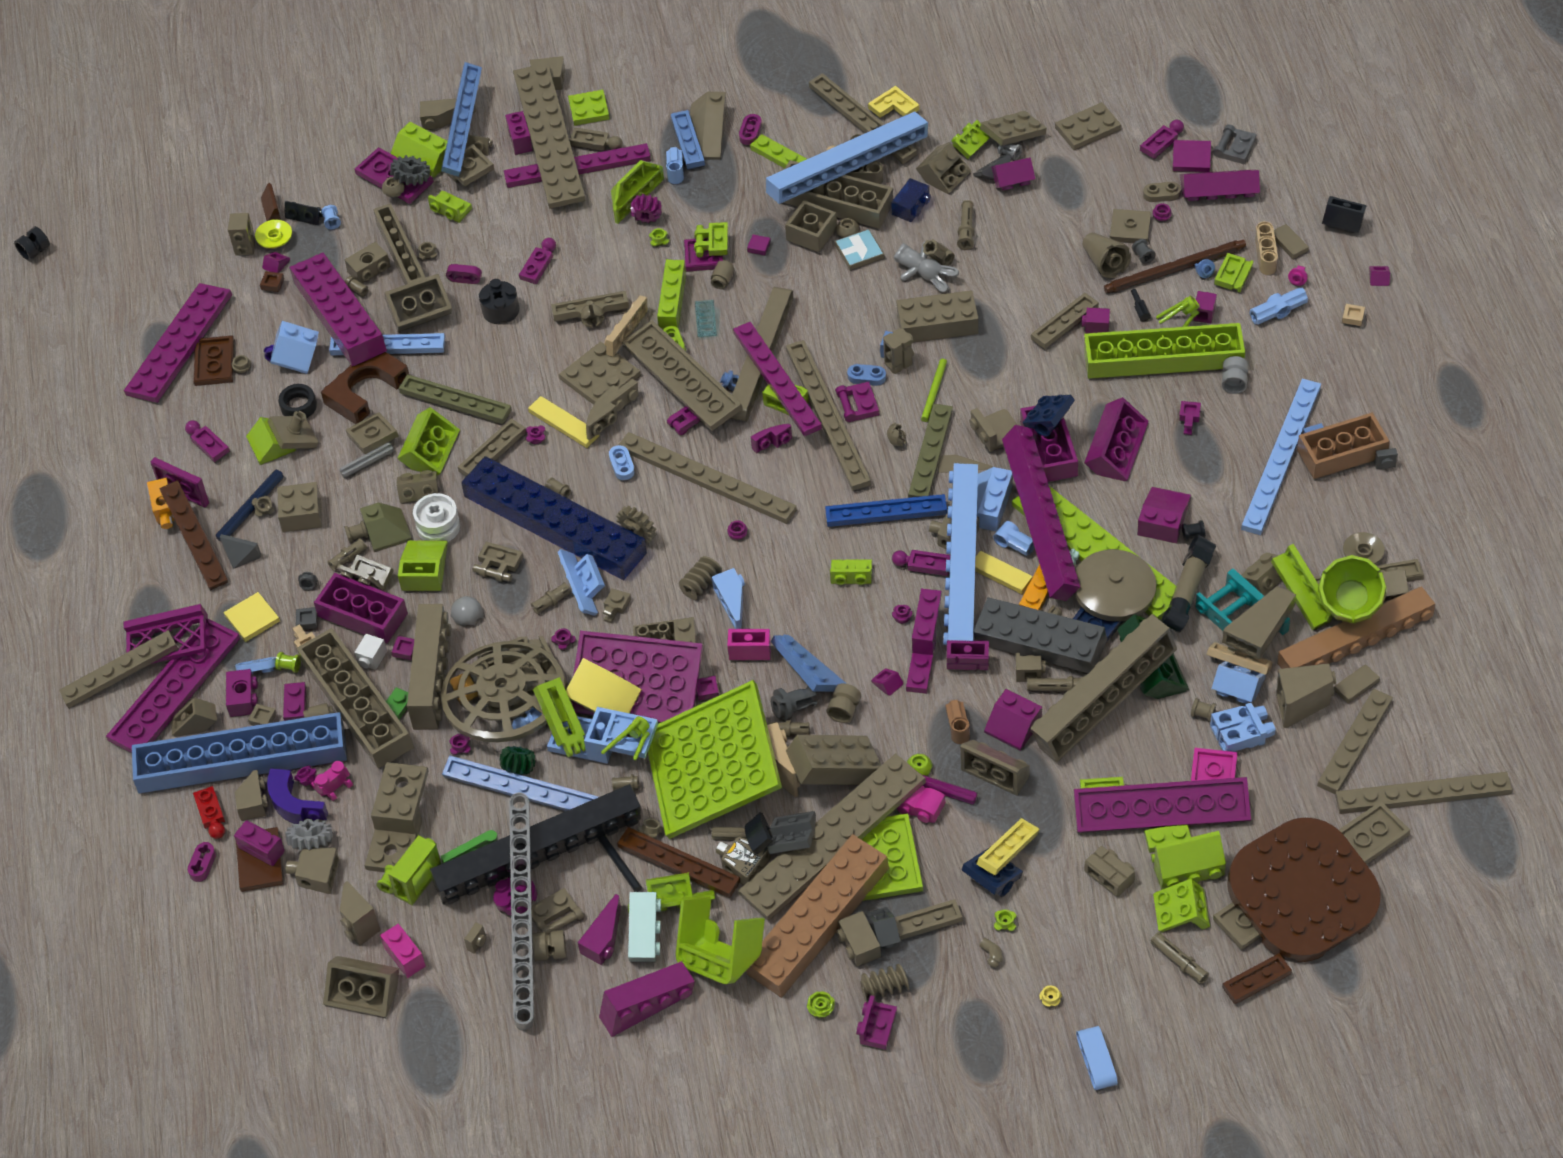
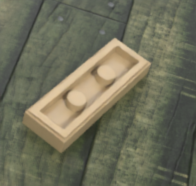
(1239, 658)

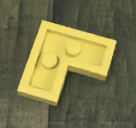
(891, 100)

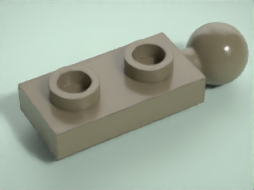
(594, 139)

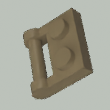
(553, 908)

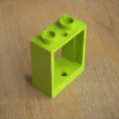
(412, 871)

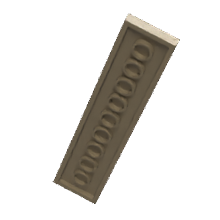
(549, 136)
(855, 815)
(1370, 837)

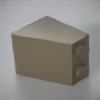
(1303, 691)

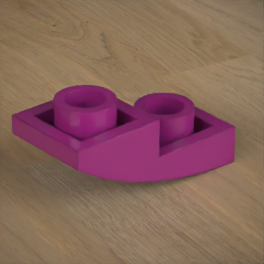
(774, 435)

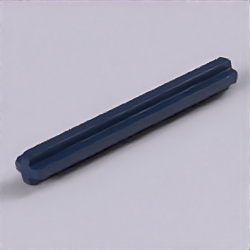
(246, 509)

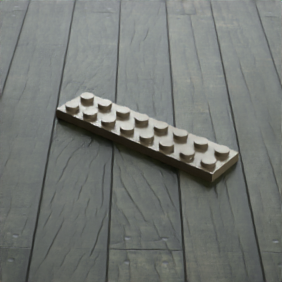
(682, 375)

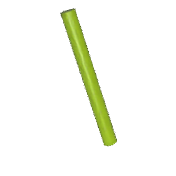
(933, 390)

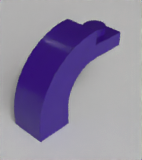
(280, 787)

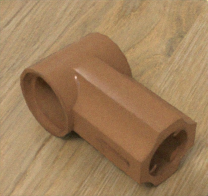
(958, 722)

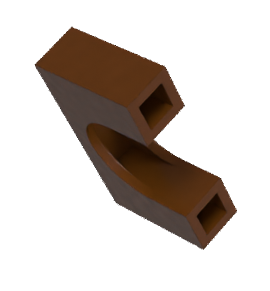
(339, 393)

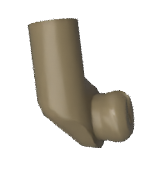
(994, 951)

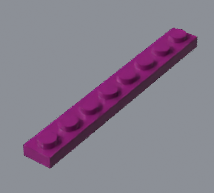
(584, 163)
(777, 379)

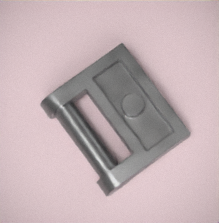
(1240, 147)

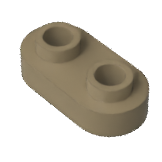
(1162, 191)

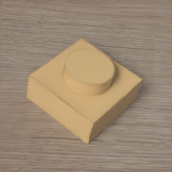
(1353, 314)

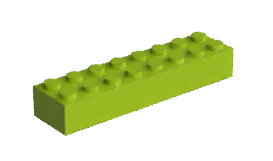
(1161, 350)

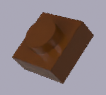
(272, 281)

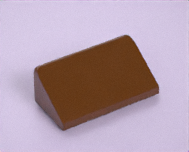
(269, 204)

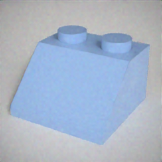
(294, 347)
(1237, 682)

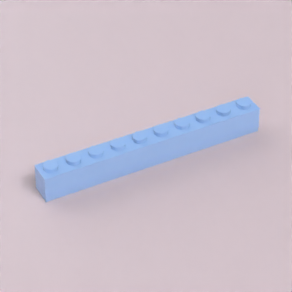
(846, 157)
(962, 553)

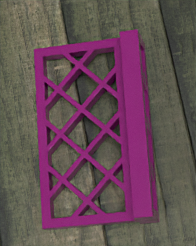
(170, 620)

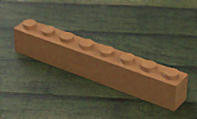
(1350, 638)

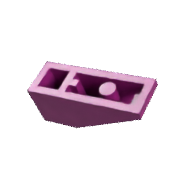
(600, 937)

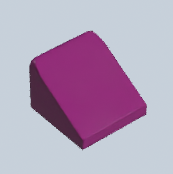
(275, 262)
(1379, 275)
(888, 681)

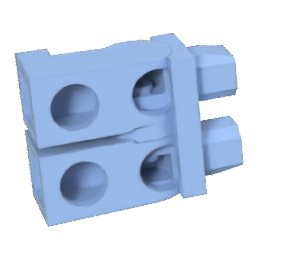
(1241, 727)

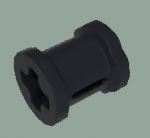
(1191, 530)

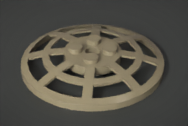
(496, 696)

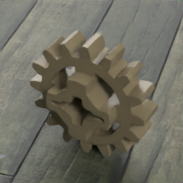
(636, 523)

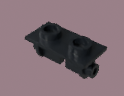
(302, 212)

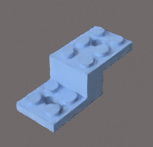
(603, 730)

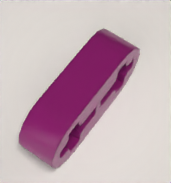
(463, 274)
(198, 861)

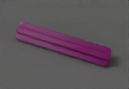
(951, 790)

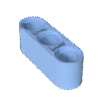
(1096, 1058)

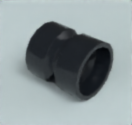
(31, 243)

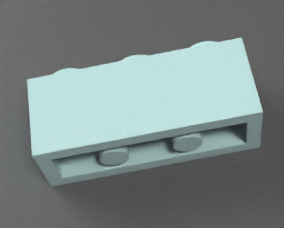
(643, 927)

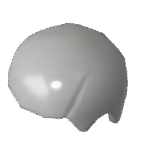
(466, 611)

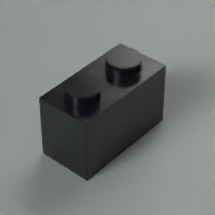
(1344, 214)

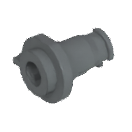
(784, 703)

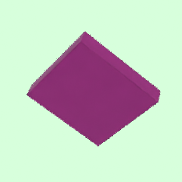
(1191, 156)
(696, 263)

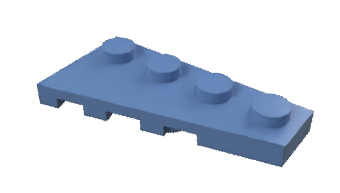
(808, 667)

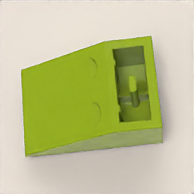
(422, 566)

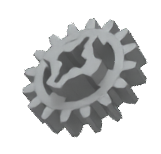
(309, 834)

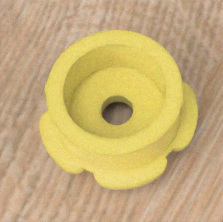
(1050, 991)

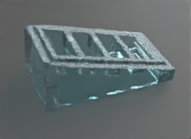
(706, 305)

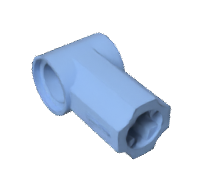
(674, 165)
(1010, 536)

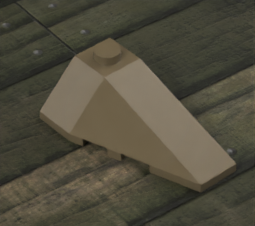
(708, 120)

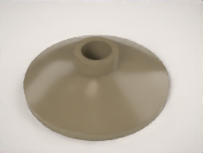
(1365, 546)

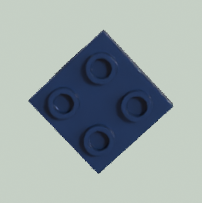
(1048, 413)
(996, 884)

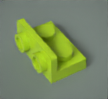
(971, 139)
(449, 206)
(851, 571)

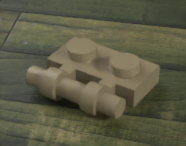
(498, 556)

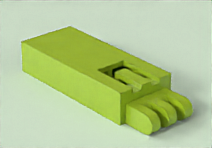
(558, 709)

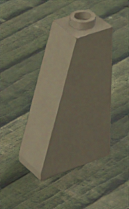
(1260, 623)

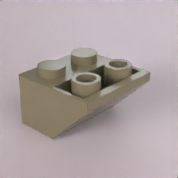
(944, 168)

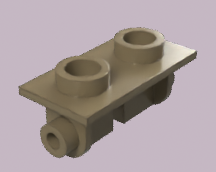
(480, 142)

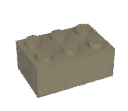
(418, 302)

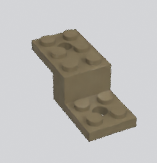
(396, 814)

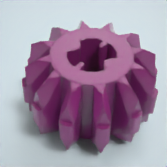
(646, 208)

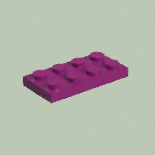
(377, 169)

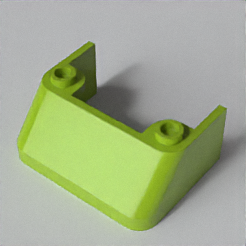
(707, 956)

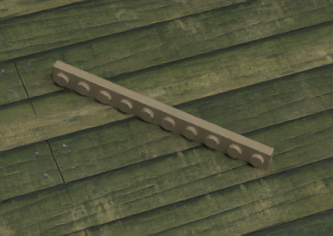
(828, 415)
(709, 478)

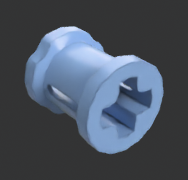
(330, 213)

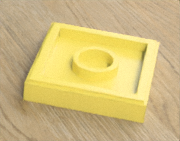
(251, 616)

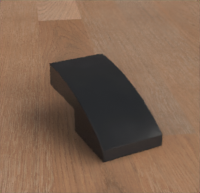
(757, 833)

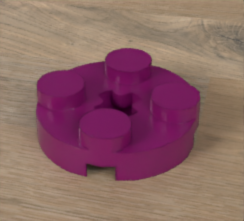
(502, 896)

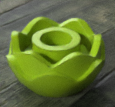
(922, 760)
(820, 998)

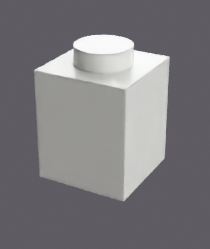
(370, 652)

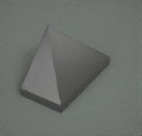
(986, 171)
(239, 550)

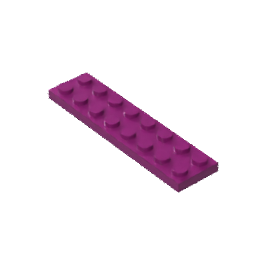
(178, 342)
(172, 689)
(1162, 804)

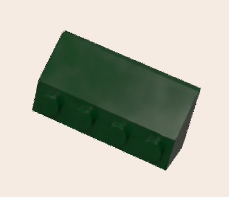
(1167, 678)

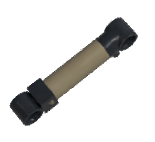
(1194, 564)

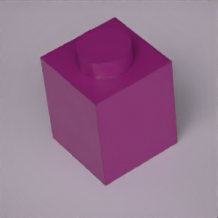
(1207, 306)
(1096, 320)

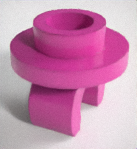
(1298, 276)

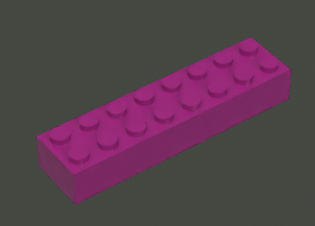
(338, 309)

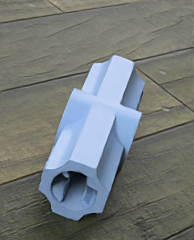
(1278, 306)

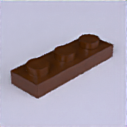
(1257, 978)

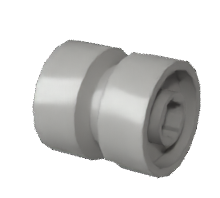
(1234, 375)

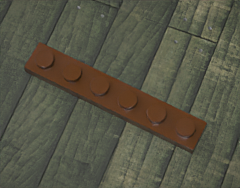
(193, 535)
(678, 862)

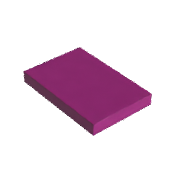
(190, 484)

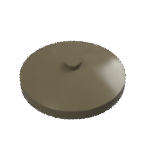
(1115, 585)

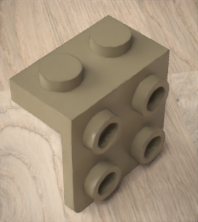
(992, 427)
(368, 572)

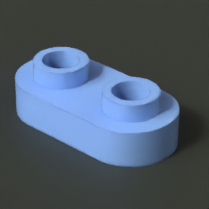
(622, 466)
(264, 664)

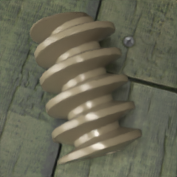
(699, 577)
(883, 981)

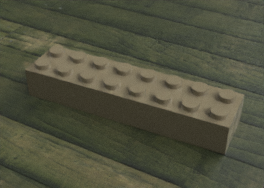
(1103, 688)
(355, 698)

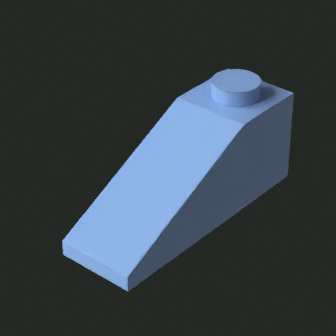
(729, 591)

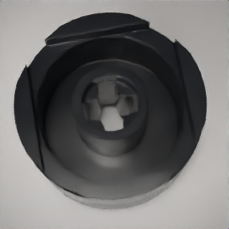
(499, 302)

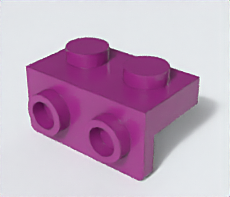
(876, 1024)

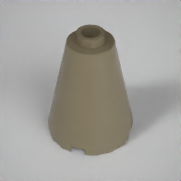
(1107, 254)

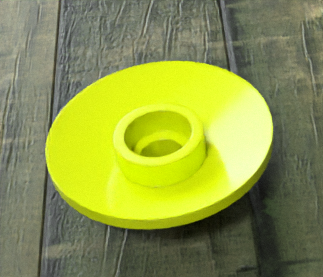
(273, 234)

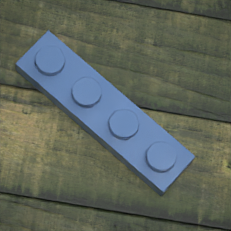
(687, 139)

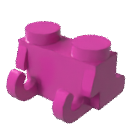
(331, 780)

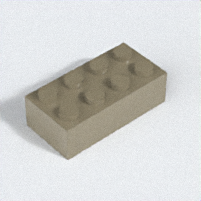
(938, 316)
(832, 759)

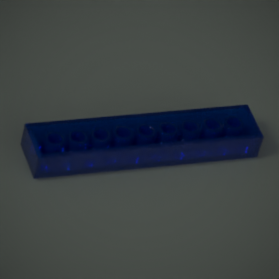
(554, 517)

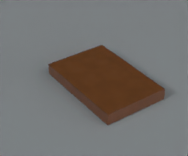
(214, 360)
(257, 874)

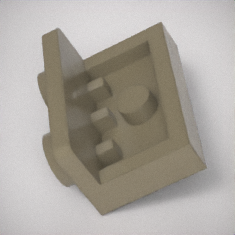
(416, 486)
(1263, 574)

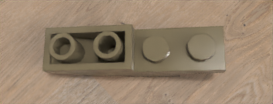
(606, 407)

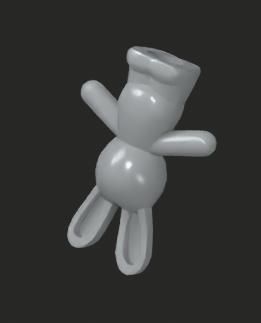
(927, 268)

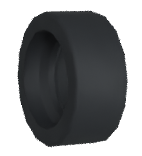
(294, 391)

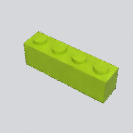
(671, 293)

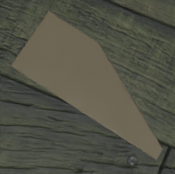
(947, 462)

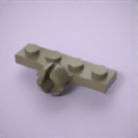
(590, 308)

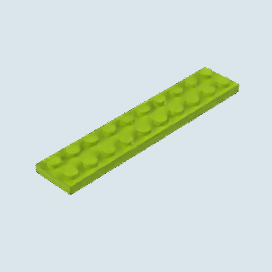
(1089, 537)

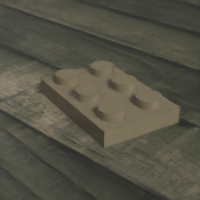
(1087, 126)
(1013, 128)

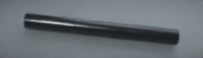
(619, 863)

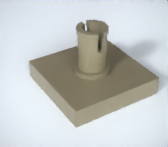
(293, 431)

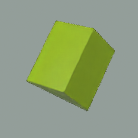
(264, 442)

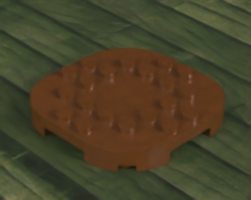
(1303, 888)

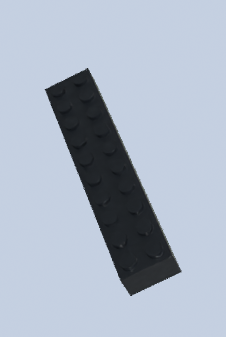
(547, 840)

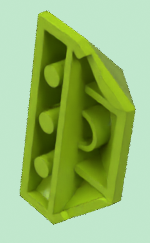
(639, 180)

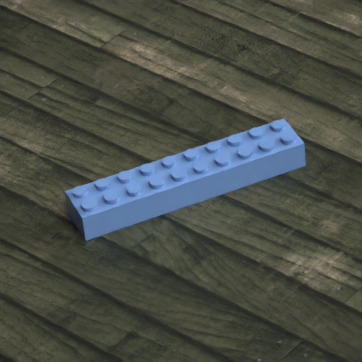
(238, 752)

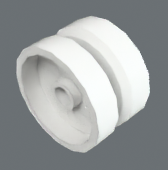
(436, 518)

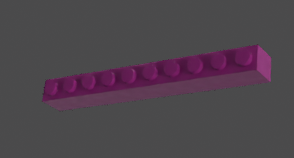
(1041, 513)

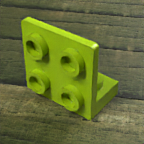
(1180, 905)

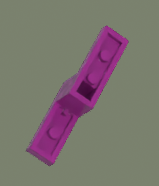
(923, 641)

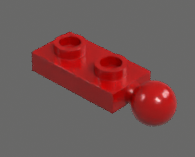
(210, 812)

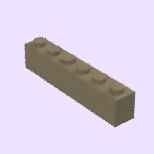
(398, 244)

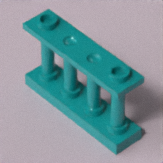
(1248, 595)

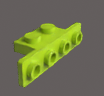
(673, 889)

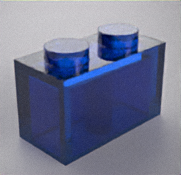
(910, 200)

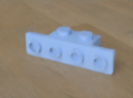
(583, 578)

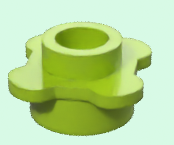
(658, 237)
(1005, 915)

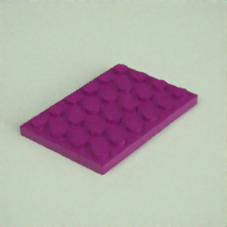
(660, 667)

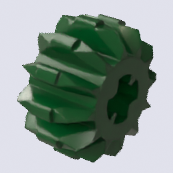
(517, 760)

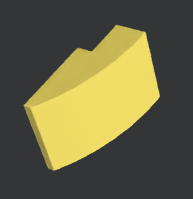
(598, 687)

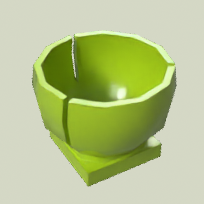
(1352, 589)

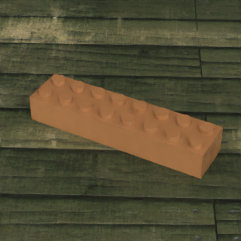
(816, 914)

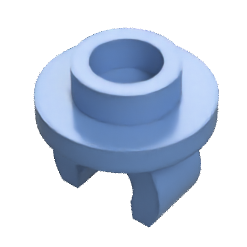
(1205, 268)
(727, 380)

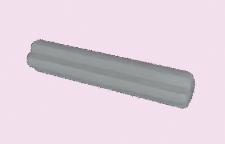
(366, 460)

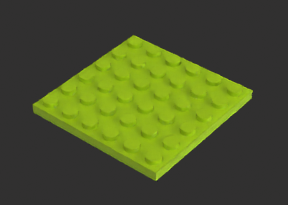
(712, 759)

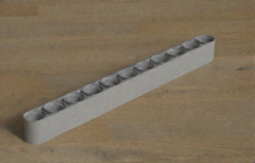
(521, 920)

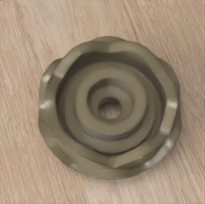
(392, 187)
(847, 227)
(896, 435)

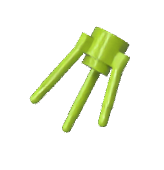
(1187, 306)
(636, 729)

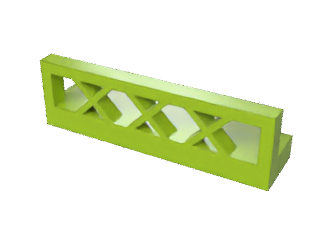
(1301, 582)

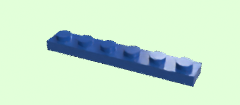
(886, 510)

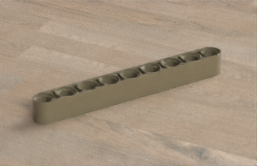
(769, 329)

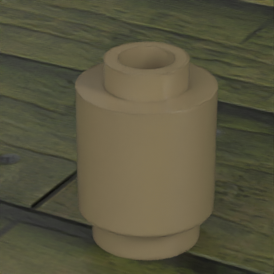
(722, 274)
(317, 710)

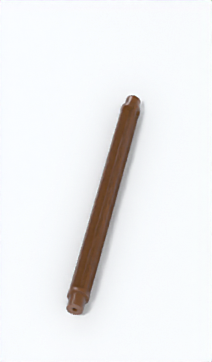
(1174, 266)

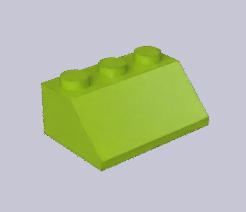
(422, 144)
(428, 442)
(1189, 858)

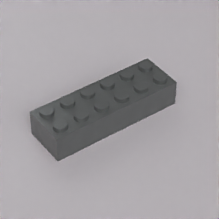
(1041, 634)

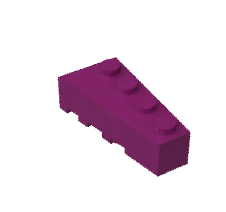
(644, 997)

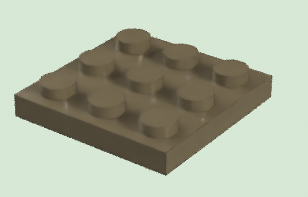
(597, 372)

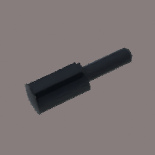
(1140, 307)

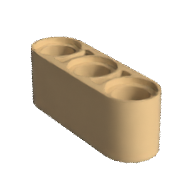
(1266, 248)

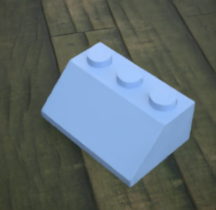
(992, 496)

